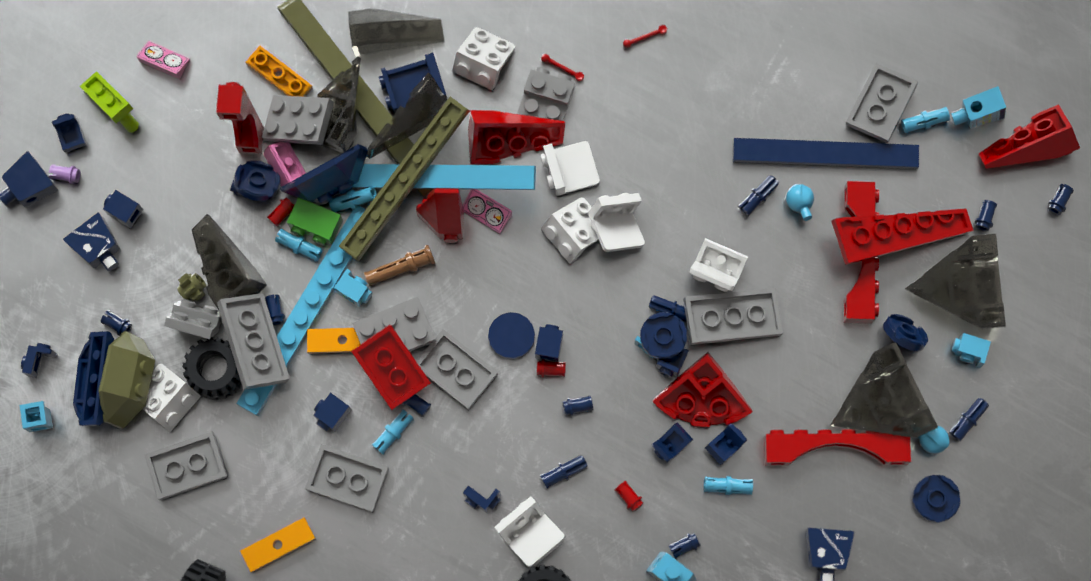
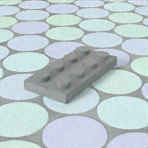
(732, 316)
(253, 341)

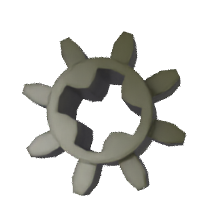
(191, 286)

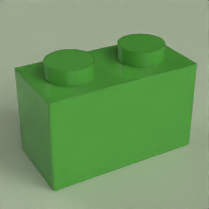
(314, 222)

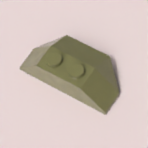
(125, 379)

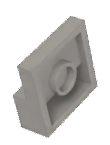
(546, 95)
(194, 319)

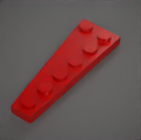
(880, 235)

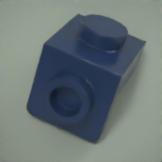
(69, 132)
(31, 361)
(672, 366)
(672, 443)
(726, 444)
(476, 500)

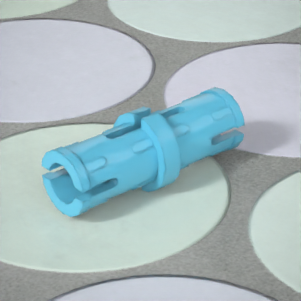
(925, 120)
(340, 203)
(299, 245)
(392, 431)
(728, 485)

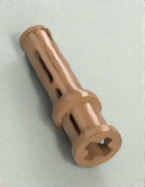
(411, 262)

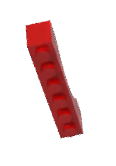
(236, 106)
(860, 301)
(785, 448)

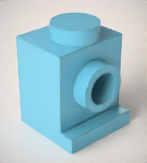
(353, 289)
(971, 349)
(36, 417)

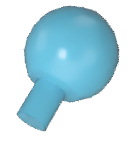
(800, 199)
(935, 440)

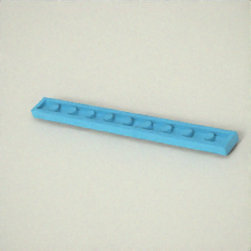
(306, 310)

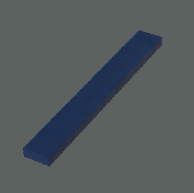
(826, 153)

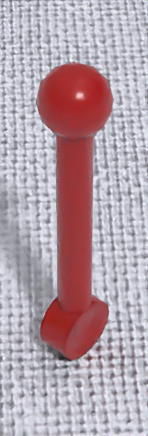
(661, 30)
(579, 76)

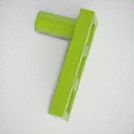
(110, 101)

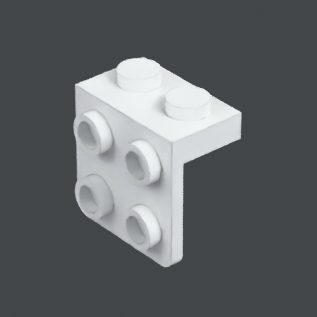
(482, 57)
(570, 167)
(616, 223)
(571, 229)
(718, 265)
(168, 397)
(530, 533)

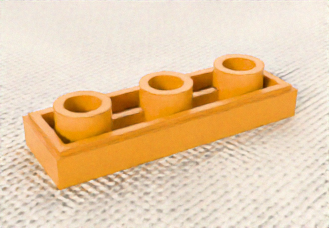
(268, 65)
(328, 340)
(264, 551)

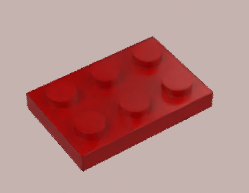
(390, 366)

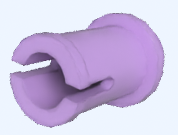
(65, 173)

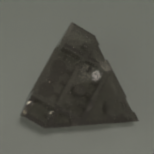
(342, 121)
(967, 283)
(886, 399)

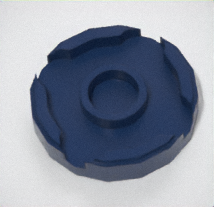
(256, 180)
(904, 333)
(511, 335)
(663, 335)
(936, 498)

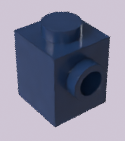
(122, 208)
(549, 343)
(331, 412)

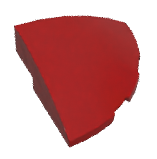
(703, 396)

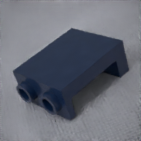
(404, 79)

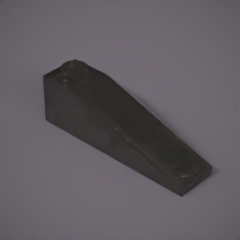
(386, 30)

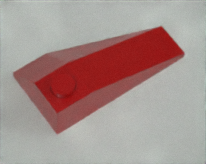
(503, 134)
(1043, 139)
(443, 213)

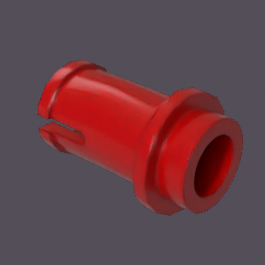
(281, 211)
(551, 368)
(629, 496)

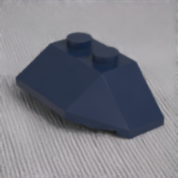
(329, 178)
(88, 379)

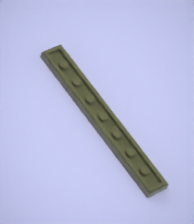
(404, 178)

